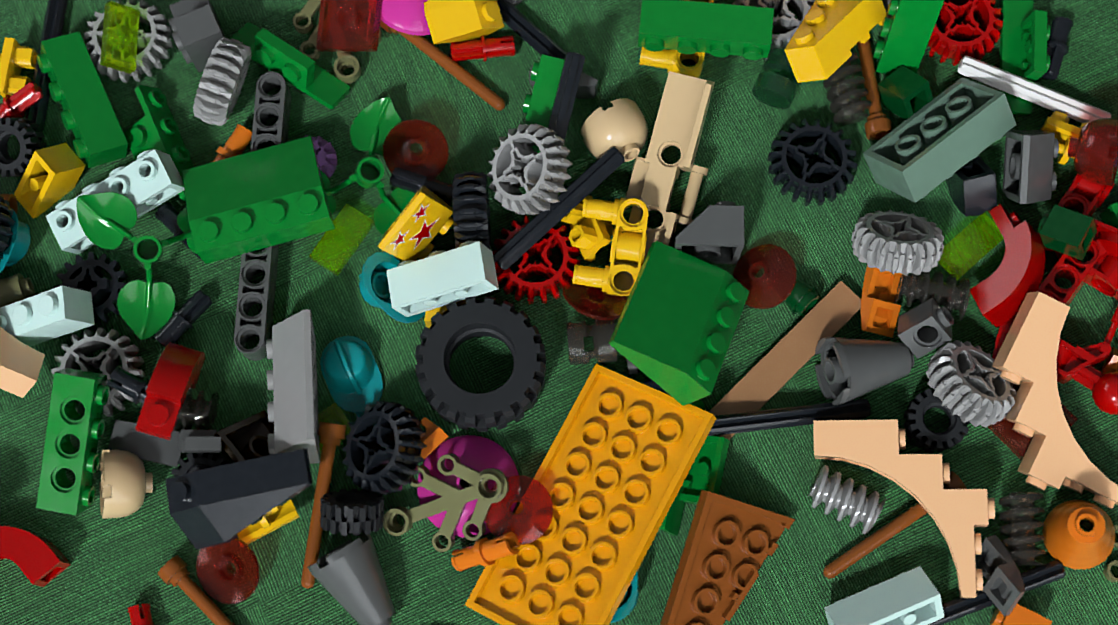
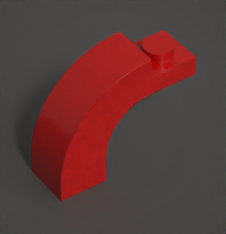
(1019, 272)
(170, 382)
(33, 554)

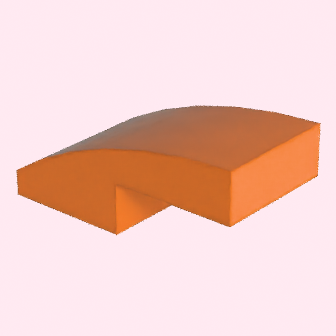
(877, 302)

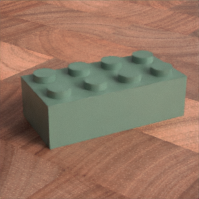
(939, 139)

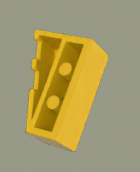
(829, 33)

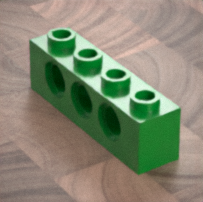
(55, 489)

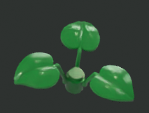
(369, 134)
(105, 222)

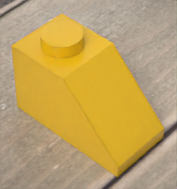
(48, 178)

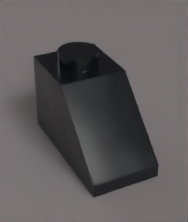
(973, 188)

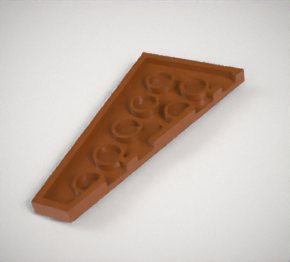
(721, 559)

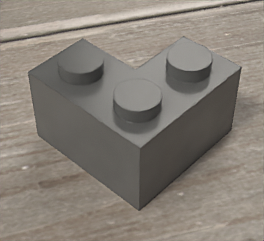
(195, 30)

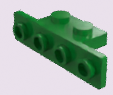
(1023, 46)
(292, 65)
(158, 130)
(704, 474)

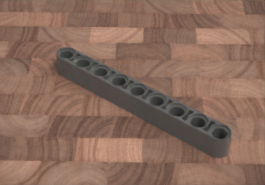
(267, 259)

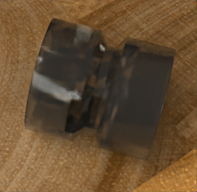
(601, 350)

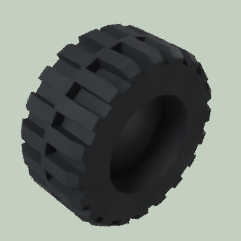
(473, 321)

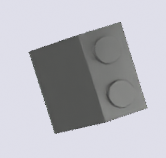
(1029, 165)
(715, 234)

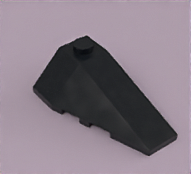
(227, 498)

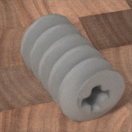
(846, 500)

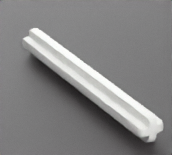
(1029, 90)

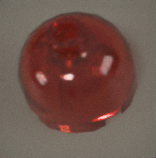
(1096, 151)

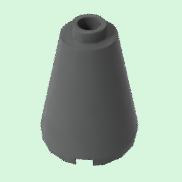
(859, 366)
(356, 581)

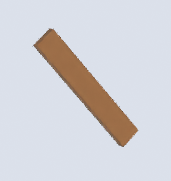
(789, 354)

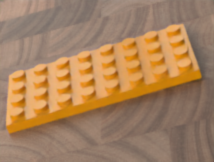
(609, 491)

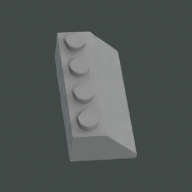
(293, 386)

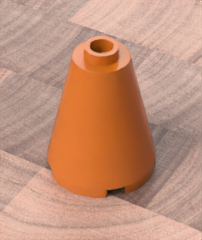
(1070, 543)

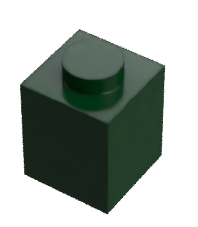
(905, 92)
(1067, 231)

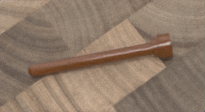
(452, 67)
(877, 123)
(330, 436)
(883, 534)
(176, 573)

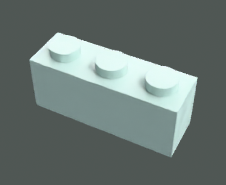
(442, 278)
(48, 315)
(897, 601)

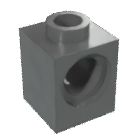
(922, 339)

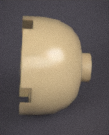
(616, 127)
(122, 483)

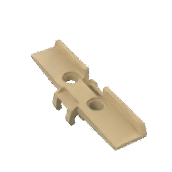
(653, 180)

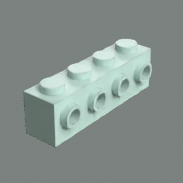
(145, 182)

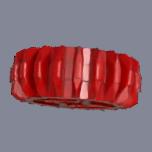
(974, 40)
(544, 269)

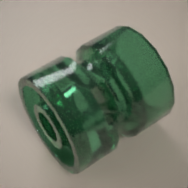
(777, 82)

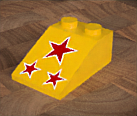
(417, 226)

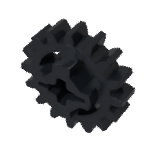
(87, 273)

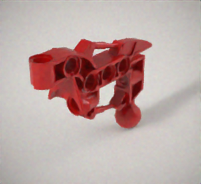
(1100, 274)

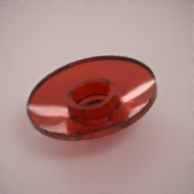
(433, 142)
(775, 283)
(593, 302)
(533, 519)
(220, 578)

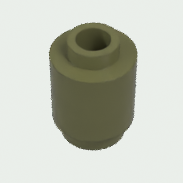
(15, 289)

